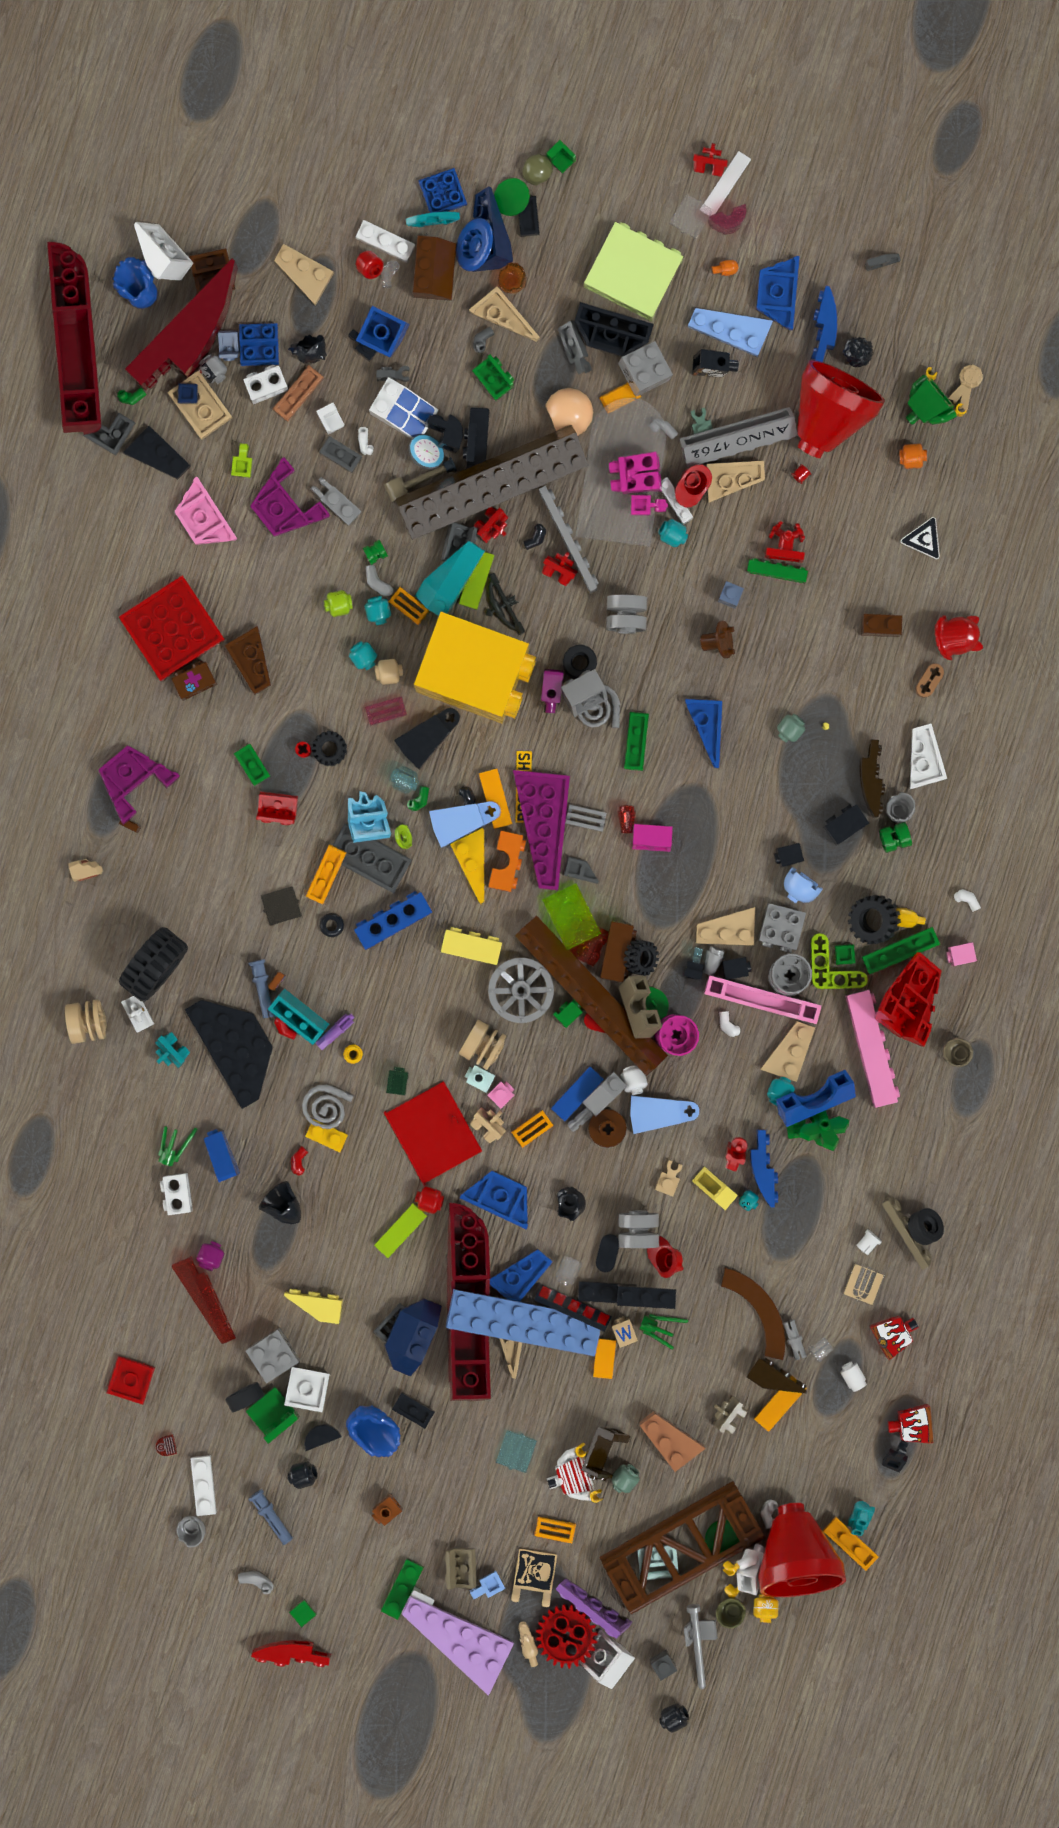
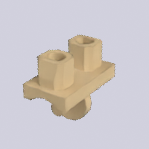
(491, 1122)

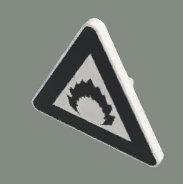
(924, 539)

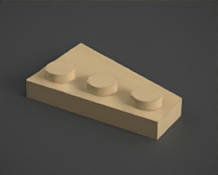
(304, 272)
(733, 477)
(790, 1053)

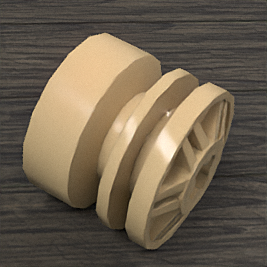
(86, 1021)
(482, 1044)

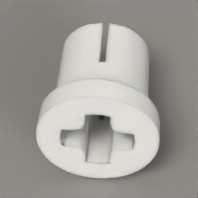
(868, 1242)

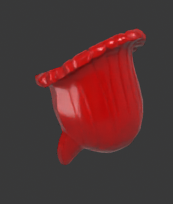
(957, 635)

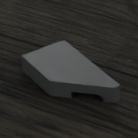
(882, 261)
(580, 870)

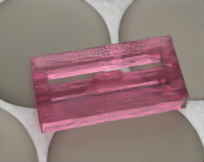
(370, 715)

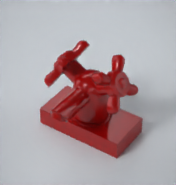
(785, 546)

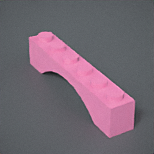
(762, 999)

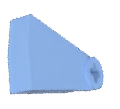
(459, 821)
(656, 1113)

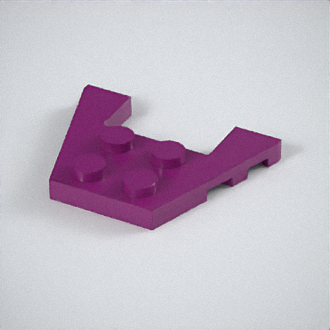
(278, 509)
(126, 773)

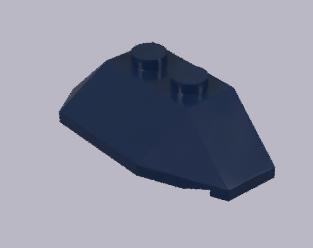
(412, 1335)

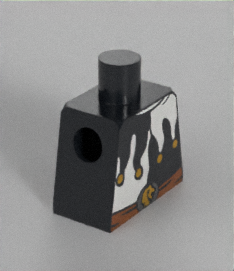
(706, 363)

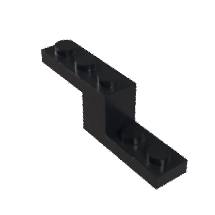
(627, 1294)

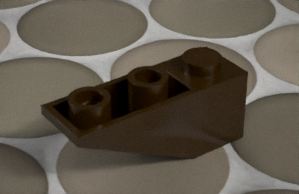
(769, 1378)

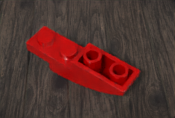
(283, 1651)

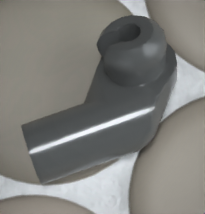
(480, 339)

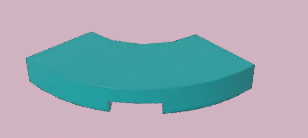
(432, 219)

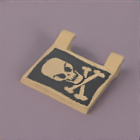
(535, 1573)

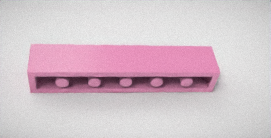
(871, 1048)

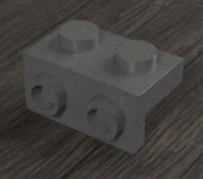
(456, 537)

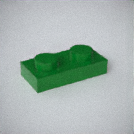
(252, 764)

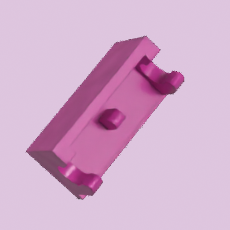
(652, 837)

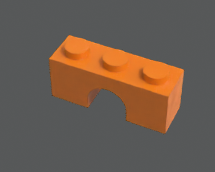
(505, 878)

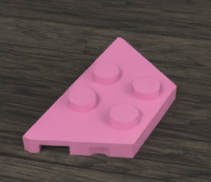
(202, 517)

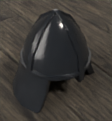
(282, 1204)

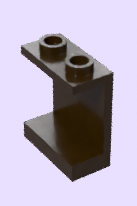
(599, 1452)

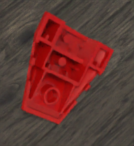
(909, 1001)

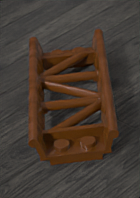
(633, 1590)

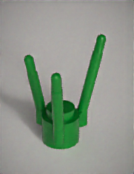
(168, 1155)
(650, 1325)

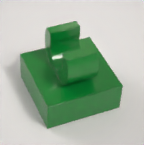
(793, 1130)

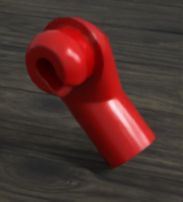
(296, 1161)

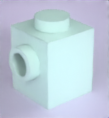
(479, 1078)

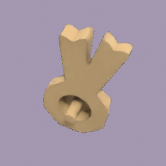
(970, 378)

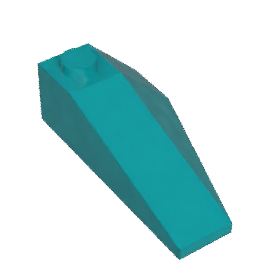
(446, 583)

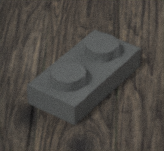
(340, 454)

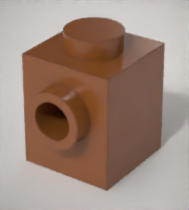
(386, 1510)

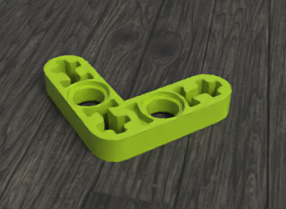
(829, 976)

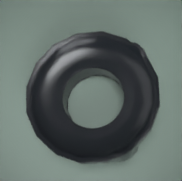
(331, 916)

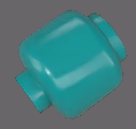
(673, 533)
(377, 610)
(363, 655)
(779, 1088)

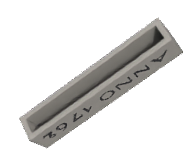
(738, 437)

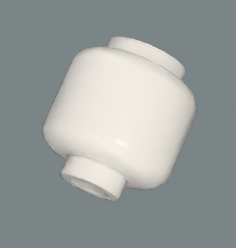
(634, 1079)

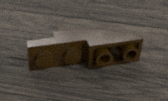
(872, 787)

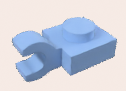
(490, 1585)

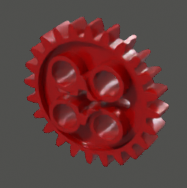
(559, 1652)

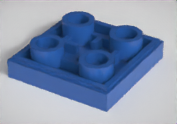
(443, 192)

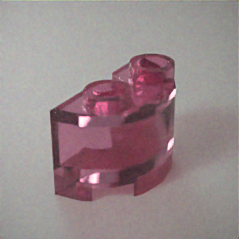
(728, 223)

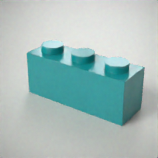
(298, 1016)

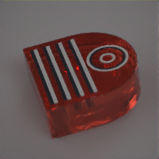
(166, 1445)

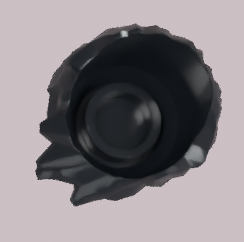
(309, 349)

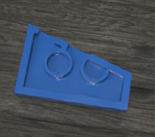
(520, 1277)

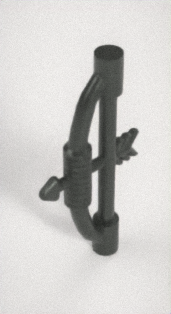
(507, 603)

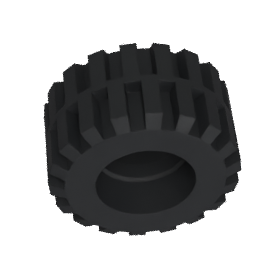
(888, 914)

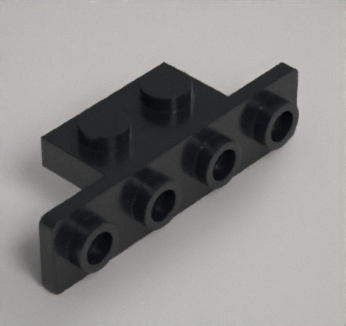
(477, 437)

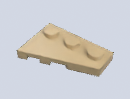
(728, 930)

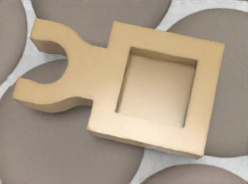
(668, 1181)

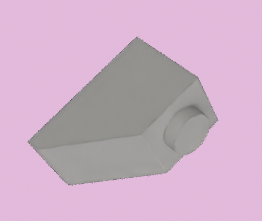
(604, 1094)

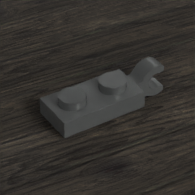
(574, 346)

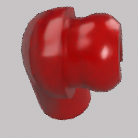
(283, 1029)

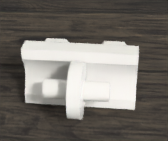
(137, 1013)

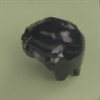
(571, 1203)

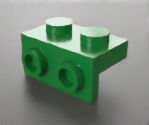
(493, 377)

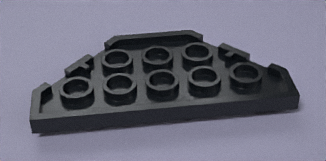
(236, 1047)

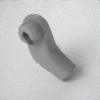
(375, 582)
(257, 1579)

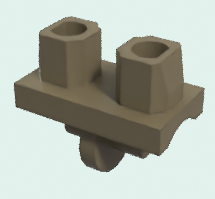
(727, 1413)

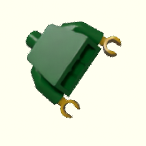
(930, 403)

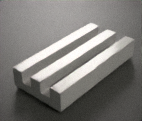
(601, 821)

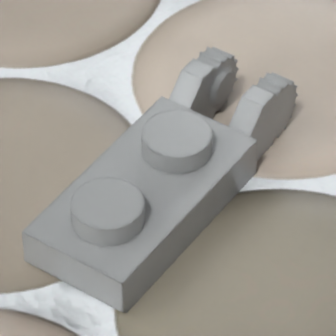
(337, 502)

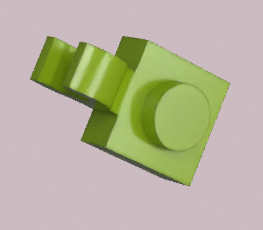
(242, 465)

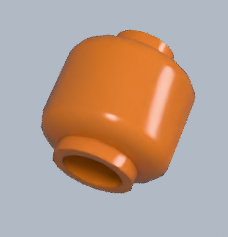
(912, 456)

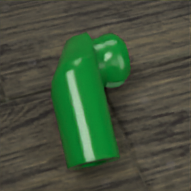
(131, 398)
(420, 801)

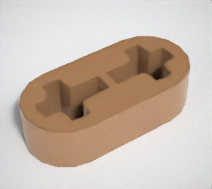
(933, 683)

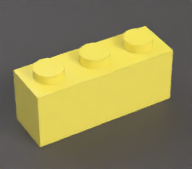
(471, 946)

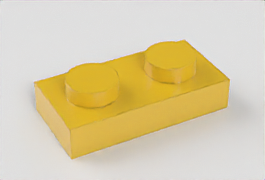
(328, 1137)

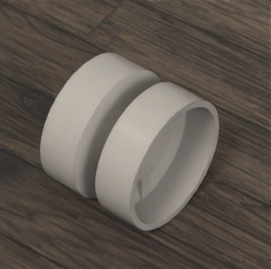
(626, 619)
(638, 1224)

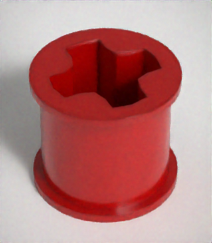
(801, 474)
(297, 750)

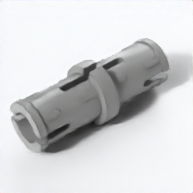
(794, 1339)

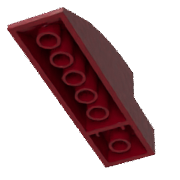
(189, 334)

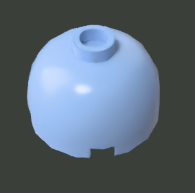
(800, 887)

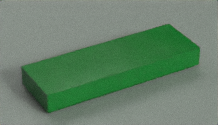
(636, 741)

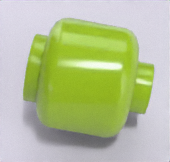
(338, 603)

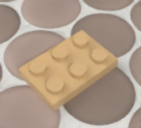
(208, 413)

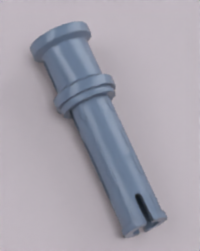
(260, 979)
(266, 1510)

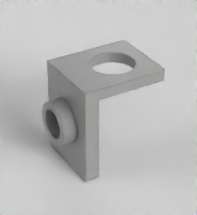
(707, 1631)

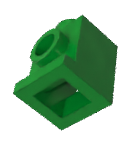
(568, 1013)

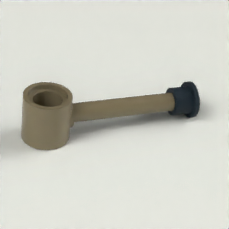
(397, 488)

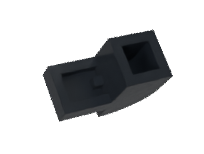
(451, 431)

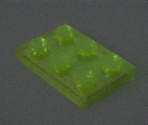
(571, 916)

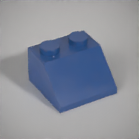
(382, 332)

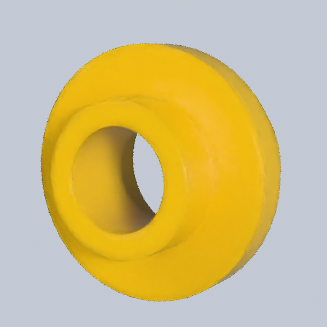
(348, 1049)

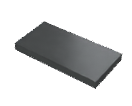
(373, 860)

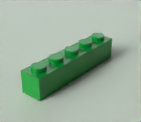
(777, 571)

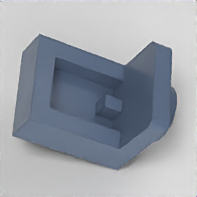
(228, 345)

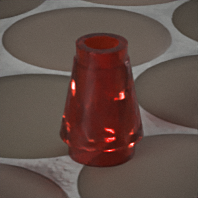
(626, 818)

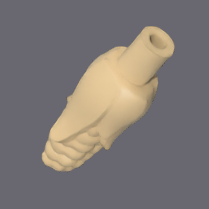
(528, 1644)

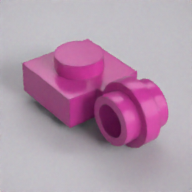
(642, 505)

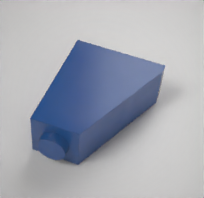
(221, 1155)

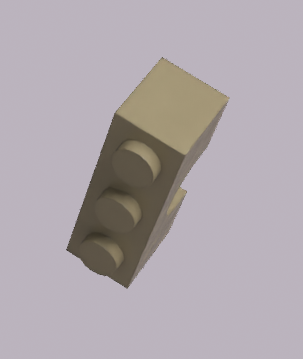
(634, 994)

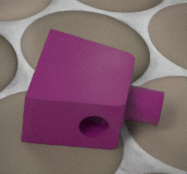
(551, 680)

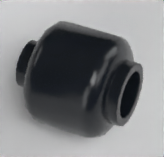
(302, 1475)
(674, 1717)

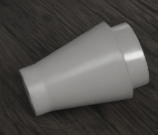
(713, 959)

